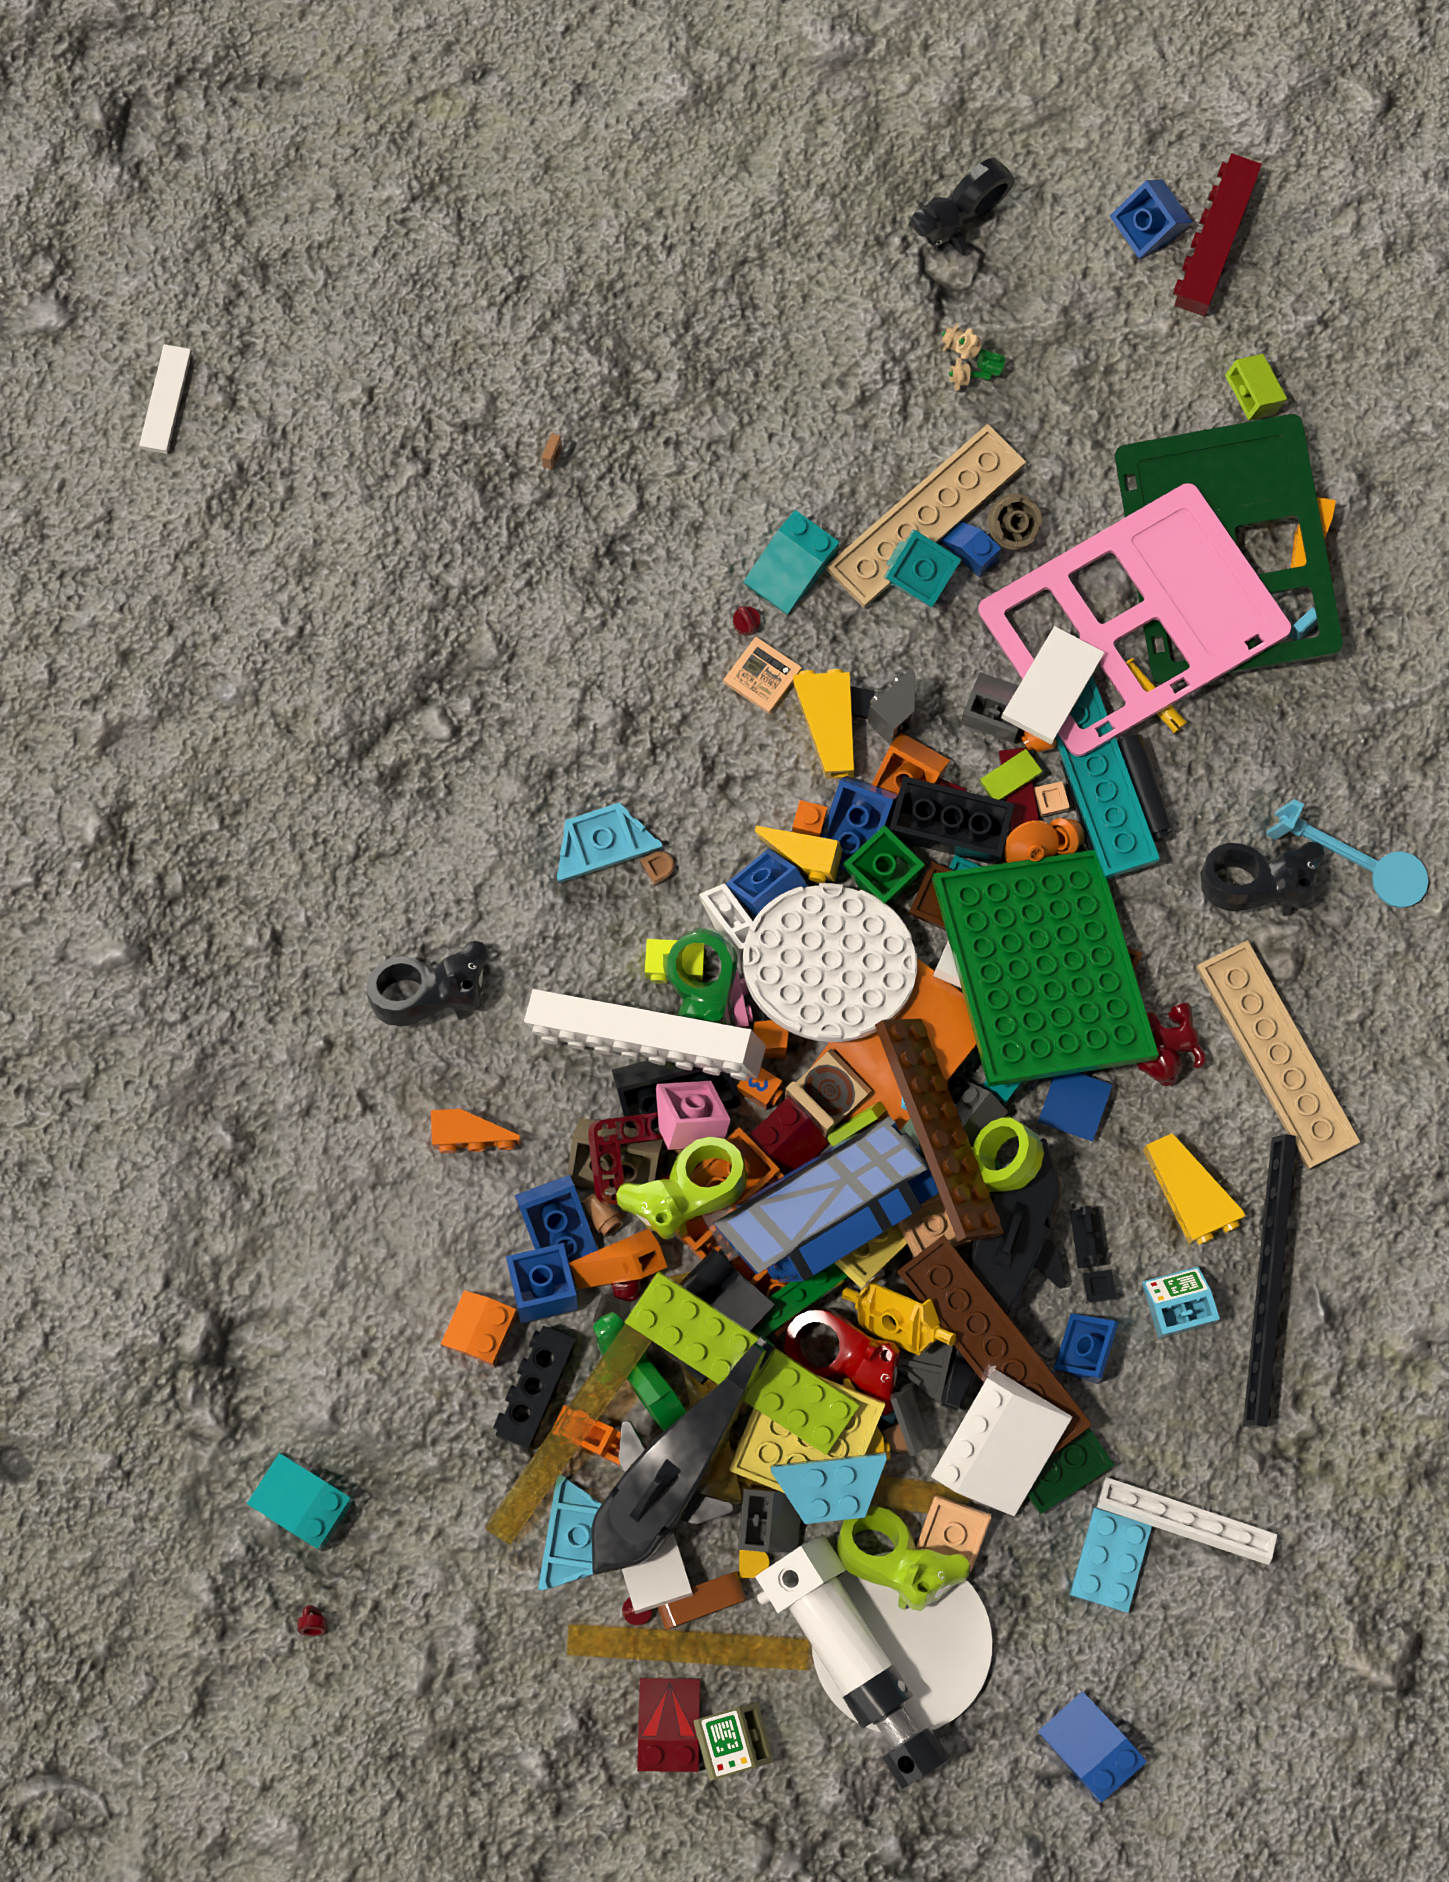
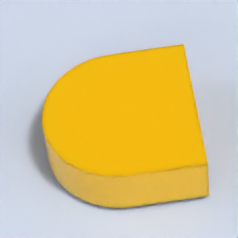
(752, 1563)

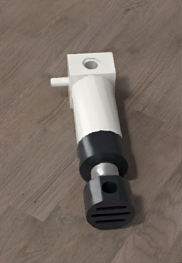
(866, 1678)

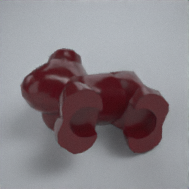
(1170, 1042)

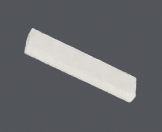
(165, 399)

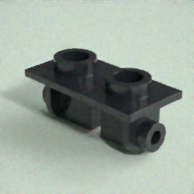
(1088, 1237)

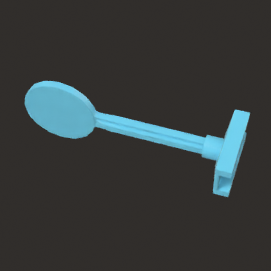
(1396, 878)

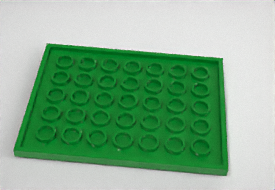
(1044, 968)

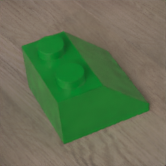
(884, 866)

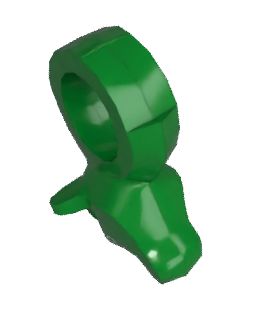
(703, 1000)
(644, 1377)

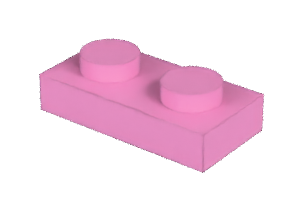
(741, 1013)

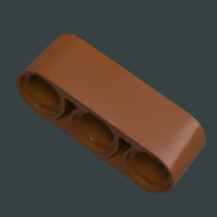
(706, 1599)

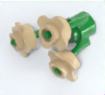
(969, 346)

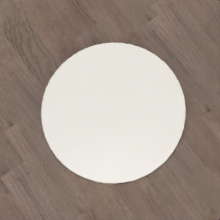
(829, 962)
(936, 1650)

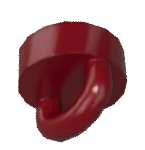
(746, 620)
(627, 1290)
(632, 1618)
(311, 1624)

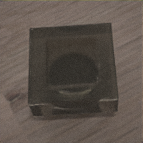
(611, 1304)

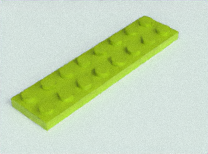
(714, 1346)

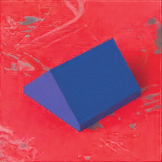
(1086, 1347)

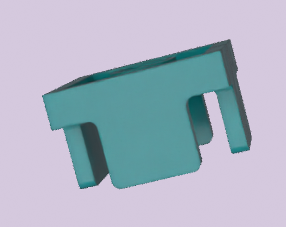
(920, 568)

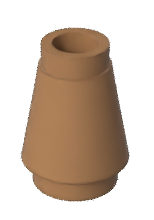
(603, 1216)

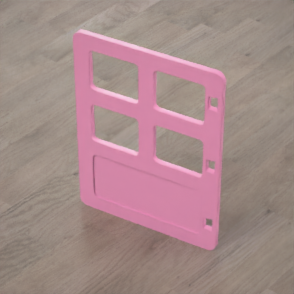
(1189, 582)

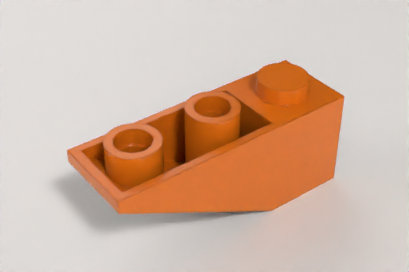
(462, 1129)
(620, 1262)

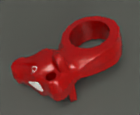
(863, 1360)

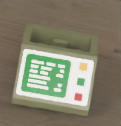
(733, 1741)

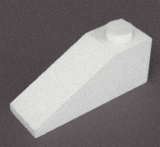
(727, 917)

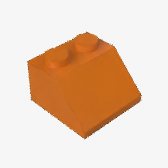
(909, 759)
(479, 1328)

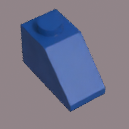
(972, 547)

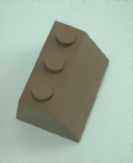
(638, 1159)

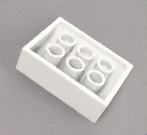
(1001, 1444)

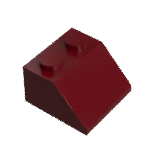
(788, 1137)

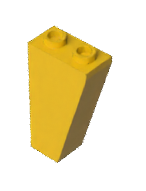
(827, 712)
(1191, 1191)

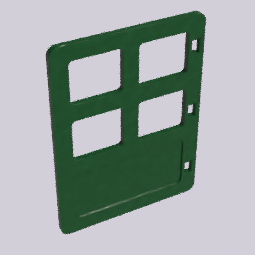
(1248, 478)

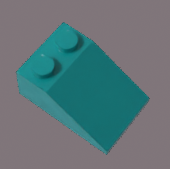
(792, 562)
(300, 1502)

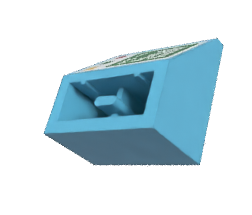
(1180, 1302)

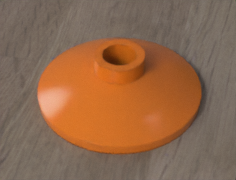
(1027, 838)

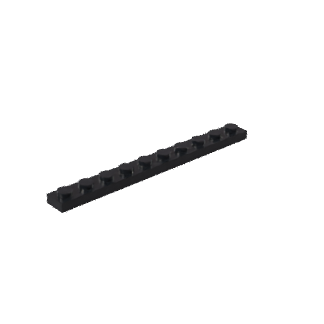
(1269, 1281)

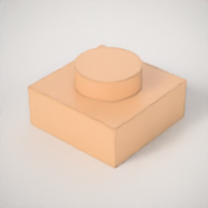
(1051, 799)

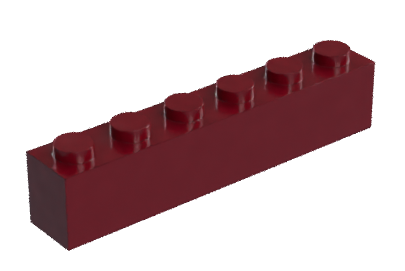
(1218, 233)

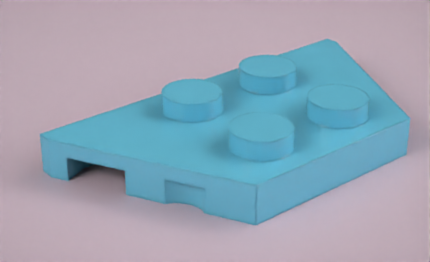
(601, 841)
(831, 1487)
(568, 1536)

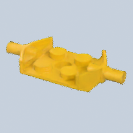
(915, 1325)

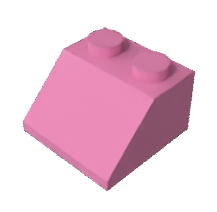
(690, 1113)

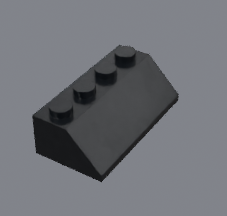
(951, 820)
(638, 1084)

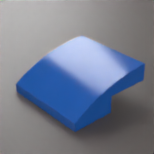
(1075, 1104)

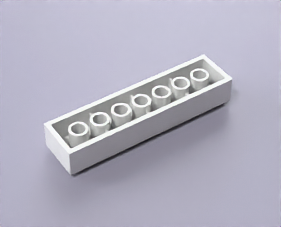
(645, 1034)

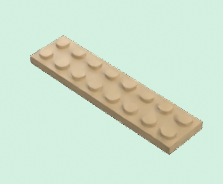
(930, 508)
(1277, 1054)

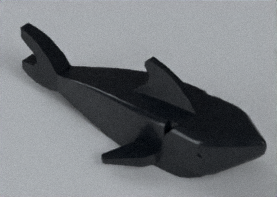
(1008, 1260)
(667, 1477)

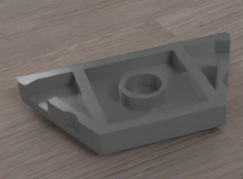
(928, 1369)

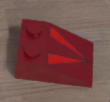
(666, 1725)

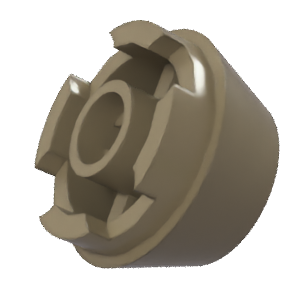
(1014, 521)

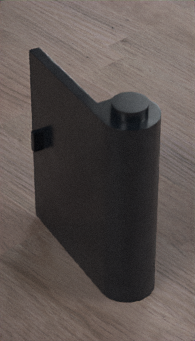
(1145, 785)
(727, 1291)

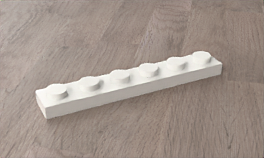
(1187, 1521)

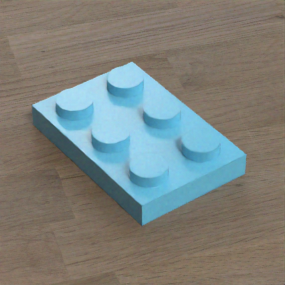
(1110, 1560)

